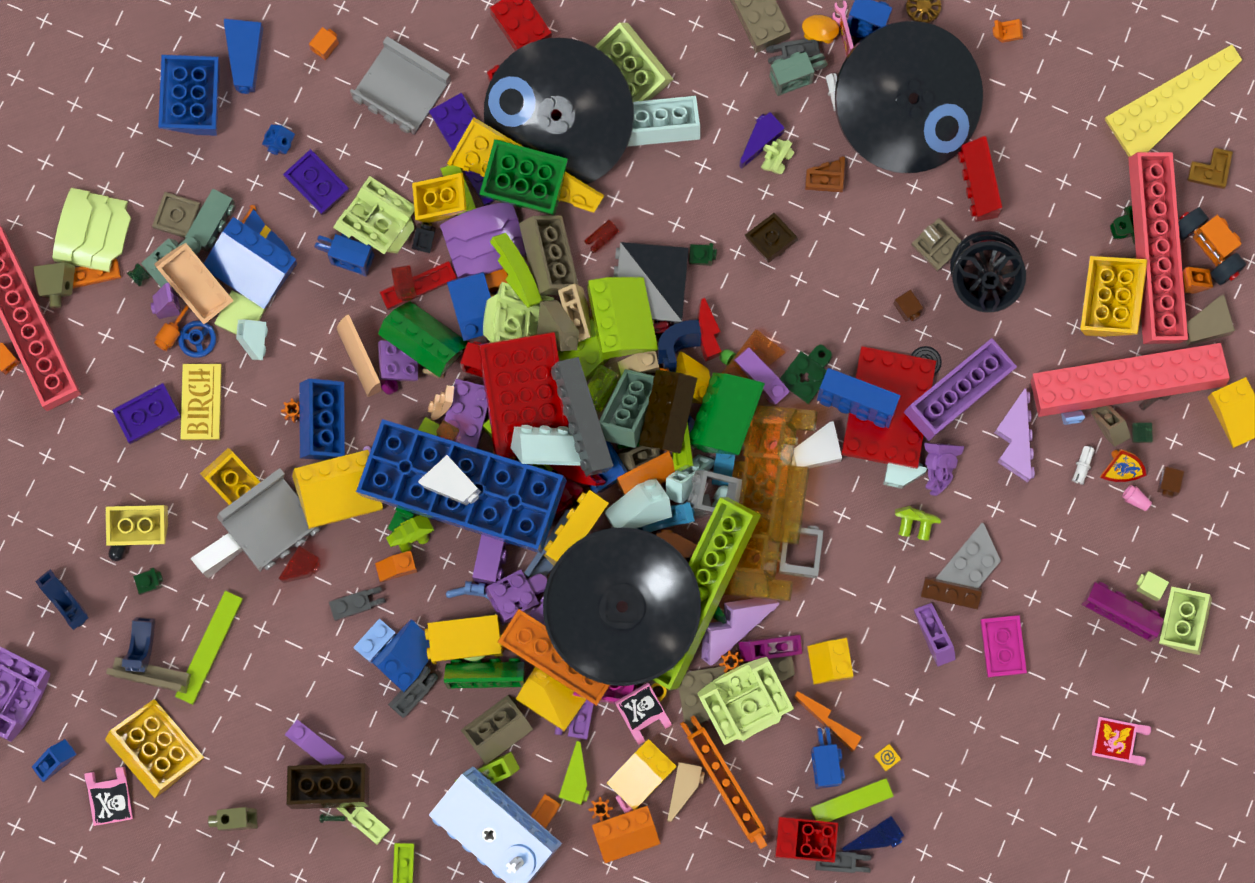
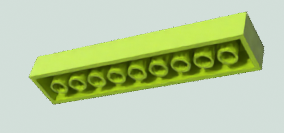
(713, 567)

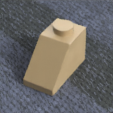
(641, 362)

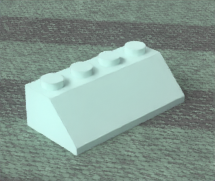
(665, 121)
(544, 445)

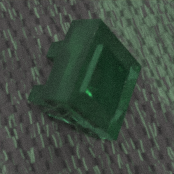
(1142, 433)

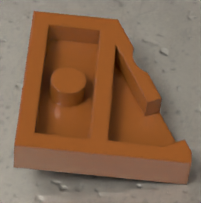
(826, 176)

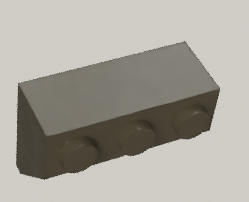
(497, 729)

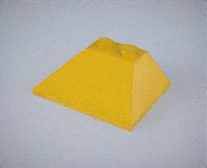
(550, 699)

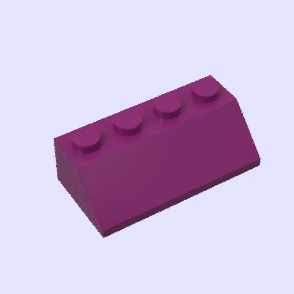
(1122, 611)

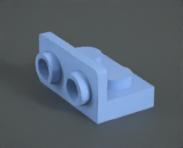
(375, 640)

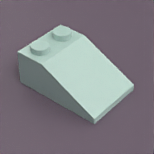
(640, 506)

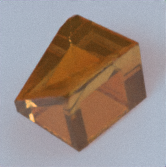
(447, 431)

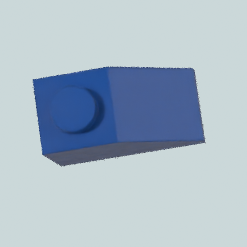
(53, 760)

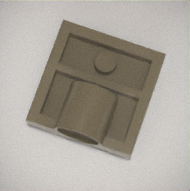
(936, 244)

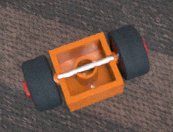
(1216, 242)

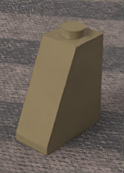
(555, 319)
(1210, 323)

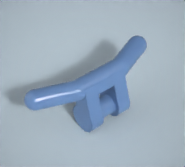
(469, 589)

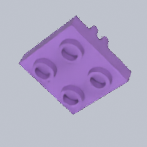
(395, 363)

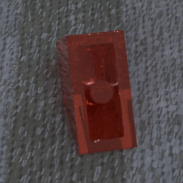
(300, 566)

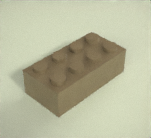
(762, 22)
(548, 253)

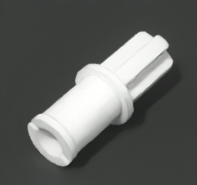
(831, 81)
(1083, 465)

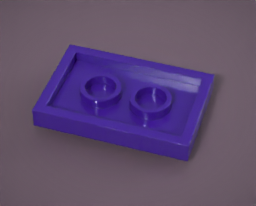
(316, 182)
(146, 413)

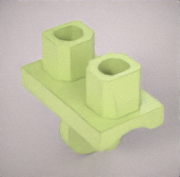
(775, 154)

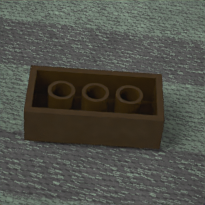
(668, 411)
(328, 786)

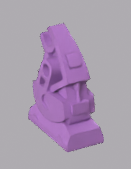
(940, 464)

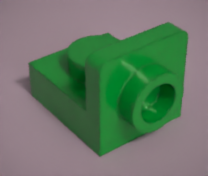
(399, 517)

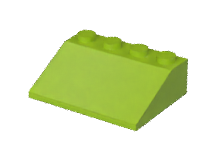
(621, 316)

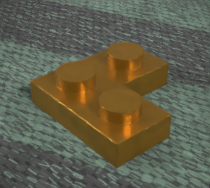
(1213, 174)

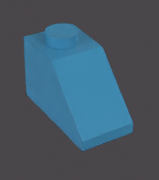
(723, 465)

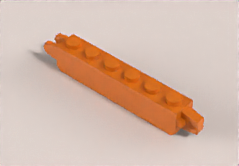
(725, 783)

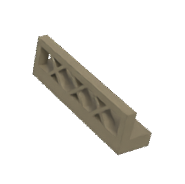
(153, 676)

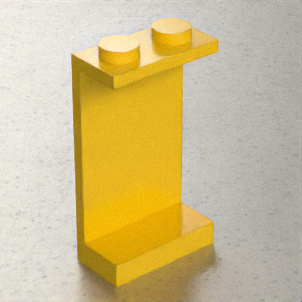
(463, 638)

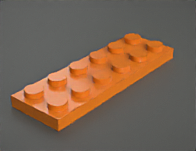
(531, 642)

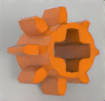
(288, 406)
(726, 660)
(601, 815)

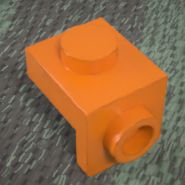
(1008, 30)

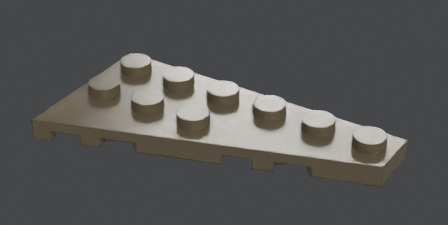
(696, 680)

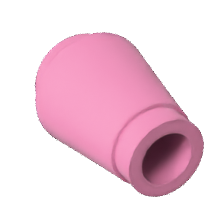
(1135, 497)

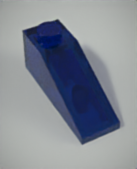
(880, 836)

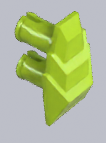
(909, 514)
(410, 531)

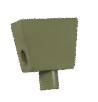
(54, 281)
(234, 819)

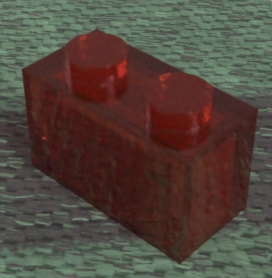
(404, 283)

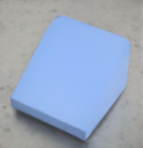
(1072, 417)

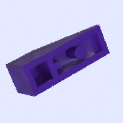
(764, 133)

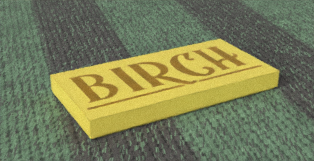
(201, 401)

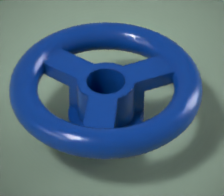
(195, 332)

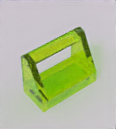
(602, 386)

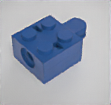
(347, 253)
(826, 762)

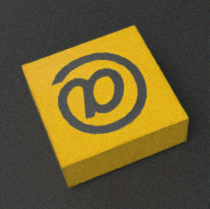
(887, 757)

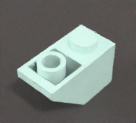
(252, 336)
(901, 476)

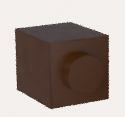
(908, 306)
(1170, 482)

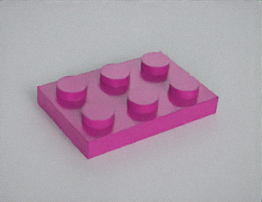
(1003, 646)

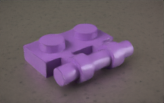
(580, 724)

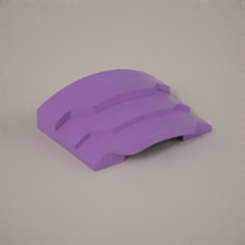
(470, 237)
(20, 692)

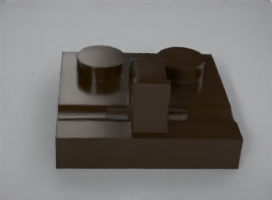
(771, 237)

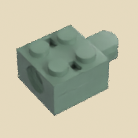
(795, 71)
(165, 248)

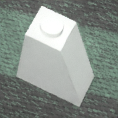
(818, 449)
(450, 482)
(216, 555)

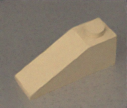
(576, 306)
(685, 784)

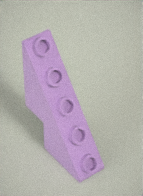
(1016, 432)
(740, 618)

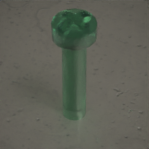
(331, 818)

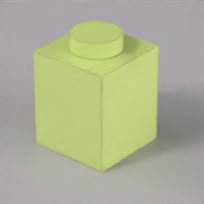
(1151, 585)

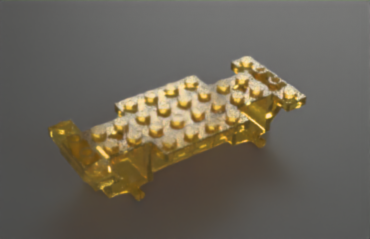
(776, 493)

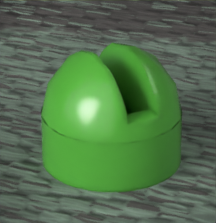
(726, 356)

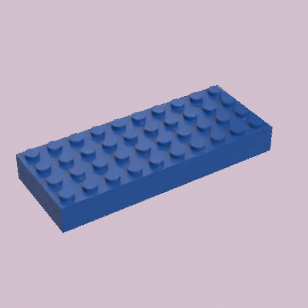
(514, 499)

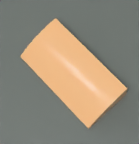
(193, 282)
(358, 356)

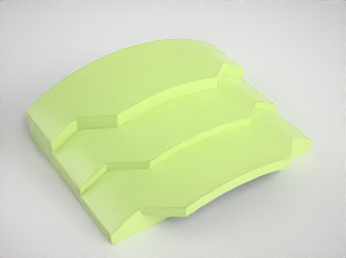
(378, 218)
(91, 230)
(508, 316)
(745, 700)

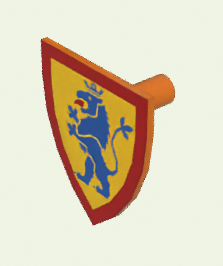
(1124, 467)

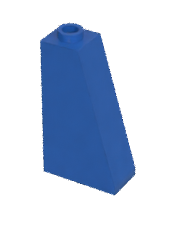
(244, 50)

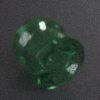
(138, 274)

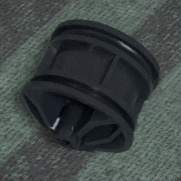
(987, 271)

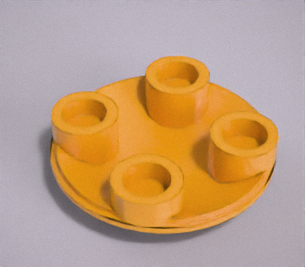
(820, 28)

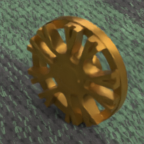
(923, 7)

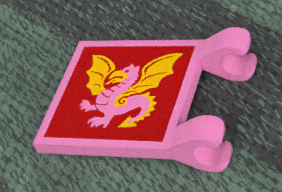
(843, 27)
(1116, 740)

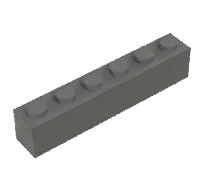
(581, 416)

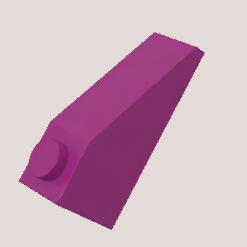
(770, 647)

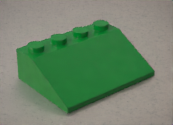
(524, 177)
(422, 338)
(725, 414)
(484, 675)

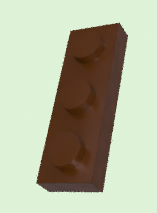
(951, 593)

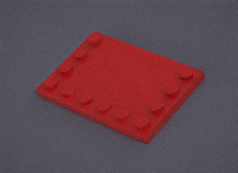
(520, 386)
(902, 440)

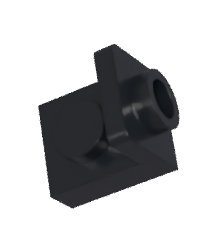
(423, 237)

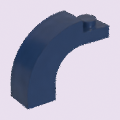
(675, 338)
(62, 599)
(140, 645)

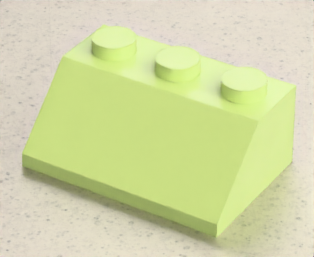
(1185, 620)

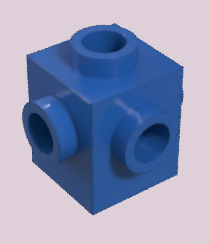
(278, 139)

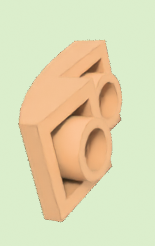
(441, 403)

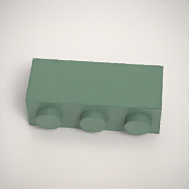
(211, 219)

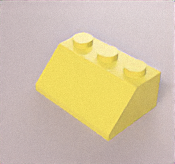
(136, 525)

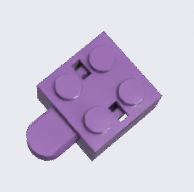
(515, 593)

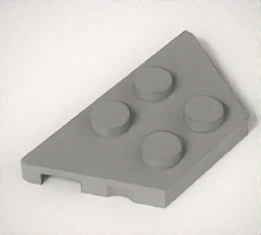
(973, 560)

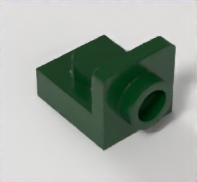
(702, 254)
(148, 581)

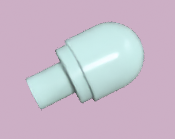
(721, 492)

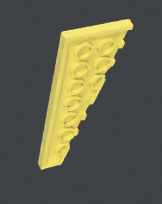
(1153, 115)

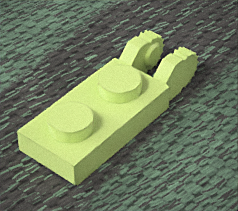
(366, 823)

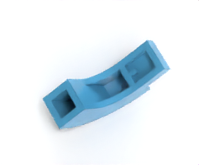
(681, 514)

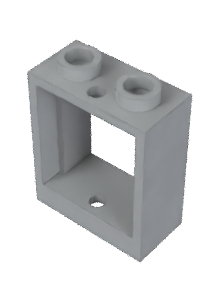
(698, 488)
(801, 570)

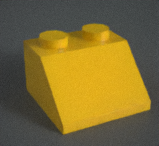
(691, 367)
(830, 661)

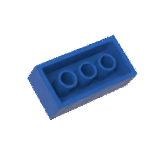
(858, 398)
(321, 419)

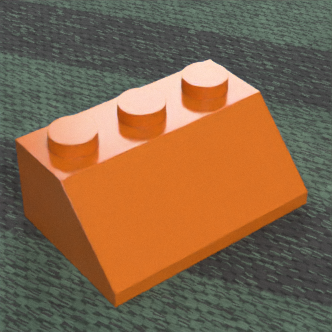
(657, 468)
(626, 834)

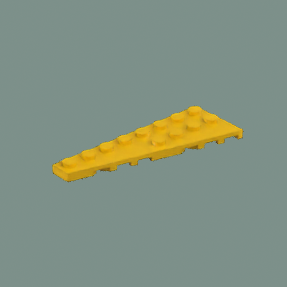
(474, 153)

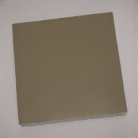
(175, 214)

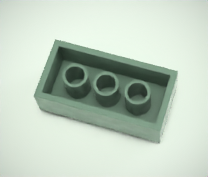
(627, 408)

